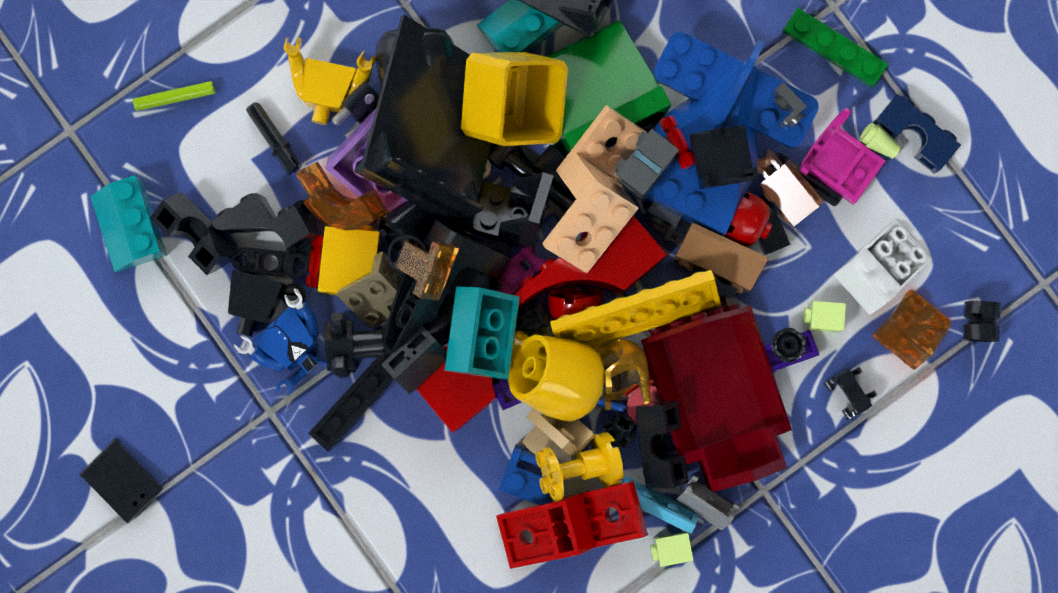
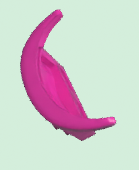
(841, 161)

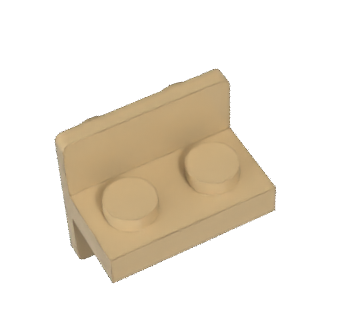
(561, 436)

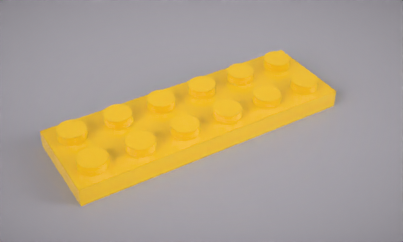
(640, 311)

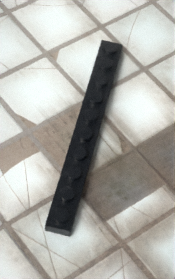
(362, 393)

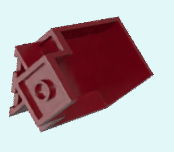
(723, 392)

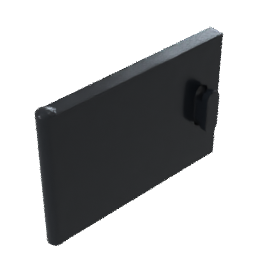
(121, 481)

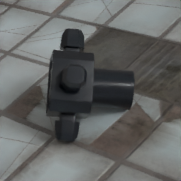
(346, 345)

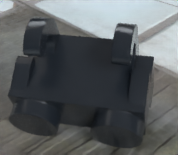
(852, 391)

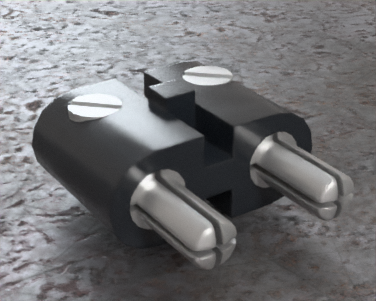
(358, 105)

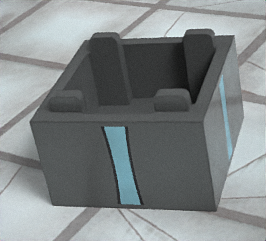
(645, 163)

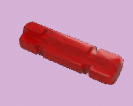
(677, 139)
(315, 262)

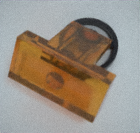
(428, 268)

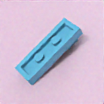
(665, 507)

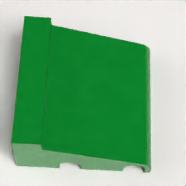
(611, 74)

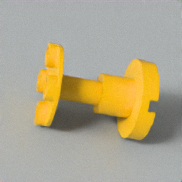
(598, 462)

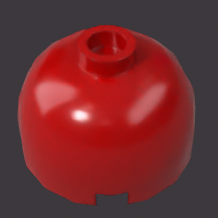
(750, 221)
(572, 301)

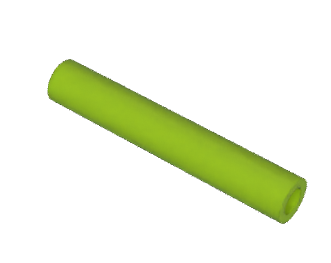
(174, 96)

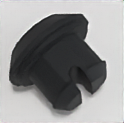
(289, 292)

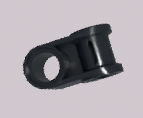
(549, 162)

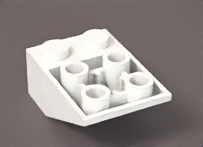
(882, 267)

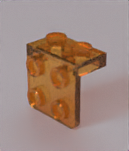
(913, 330)

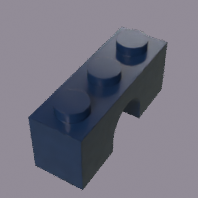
(936, 144)

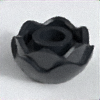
(791, 336)

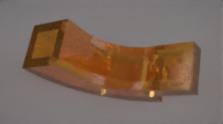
(335, 208)

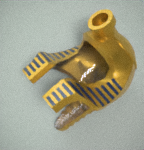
(629, 364)

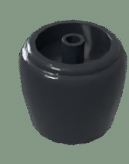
(435, 45)

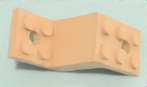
(600, 202)

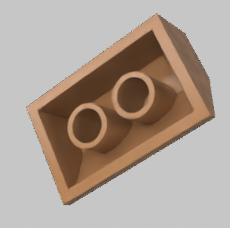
(727, 259)

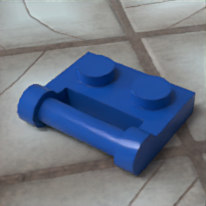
(522, 482)

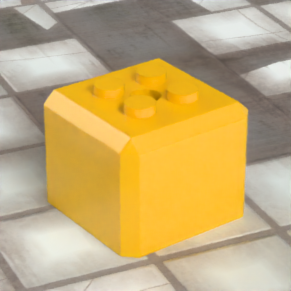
(514, 98)

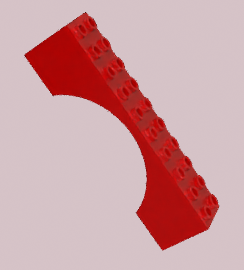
(624, 262)

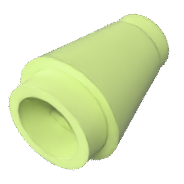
(879, 140)

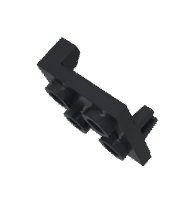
(722, 157)

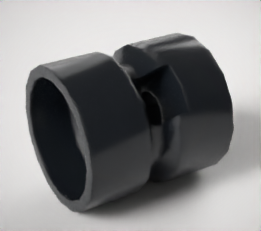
(981, 331)

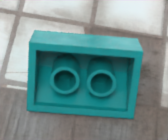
(517, 27)
(126, 223)
(482, 332)

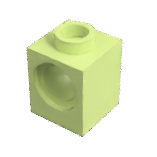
(824, 316)
(671, 549)

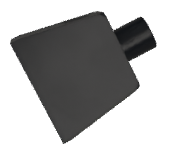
(253, 300)

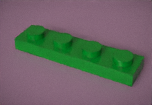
(835, 47)

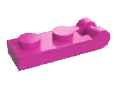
(515, 274)

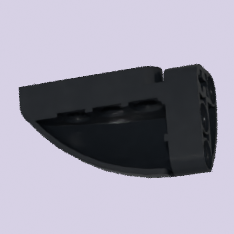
(474, 266)

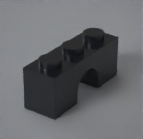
(181, 217)
(660, 466)

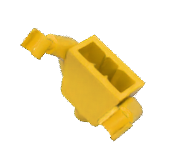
(324, 83)

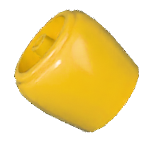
(557, 376)

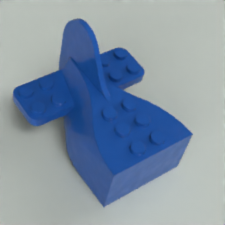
(719, 95)

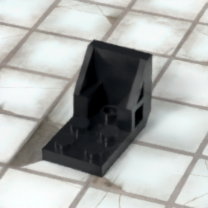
(512, 213)

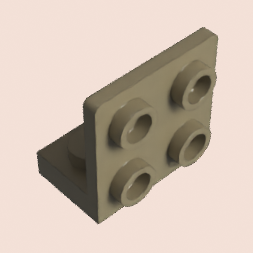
(374, 293)

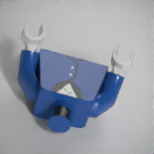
(287, 339)

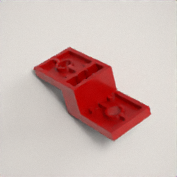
(572, 525)

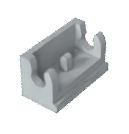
(707, 503)

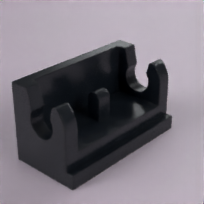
(415, 360)

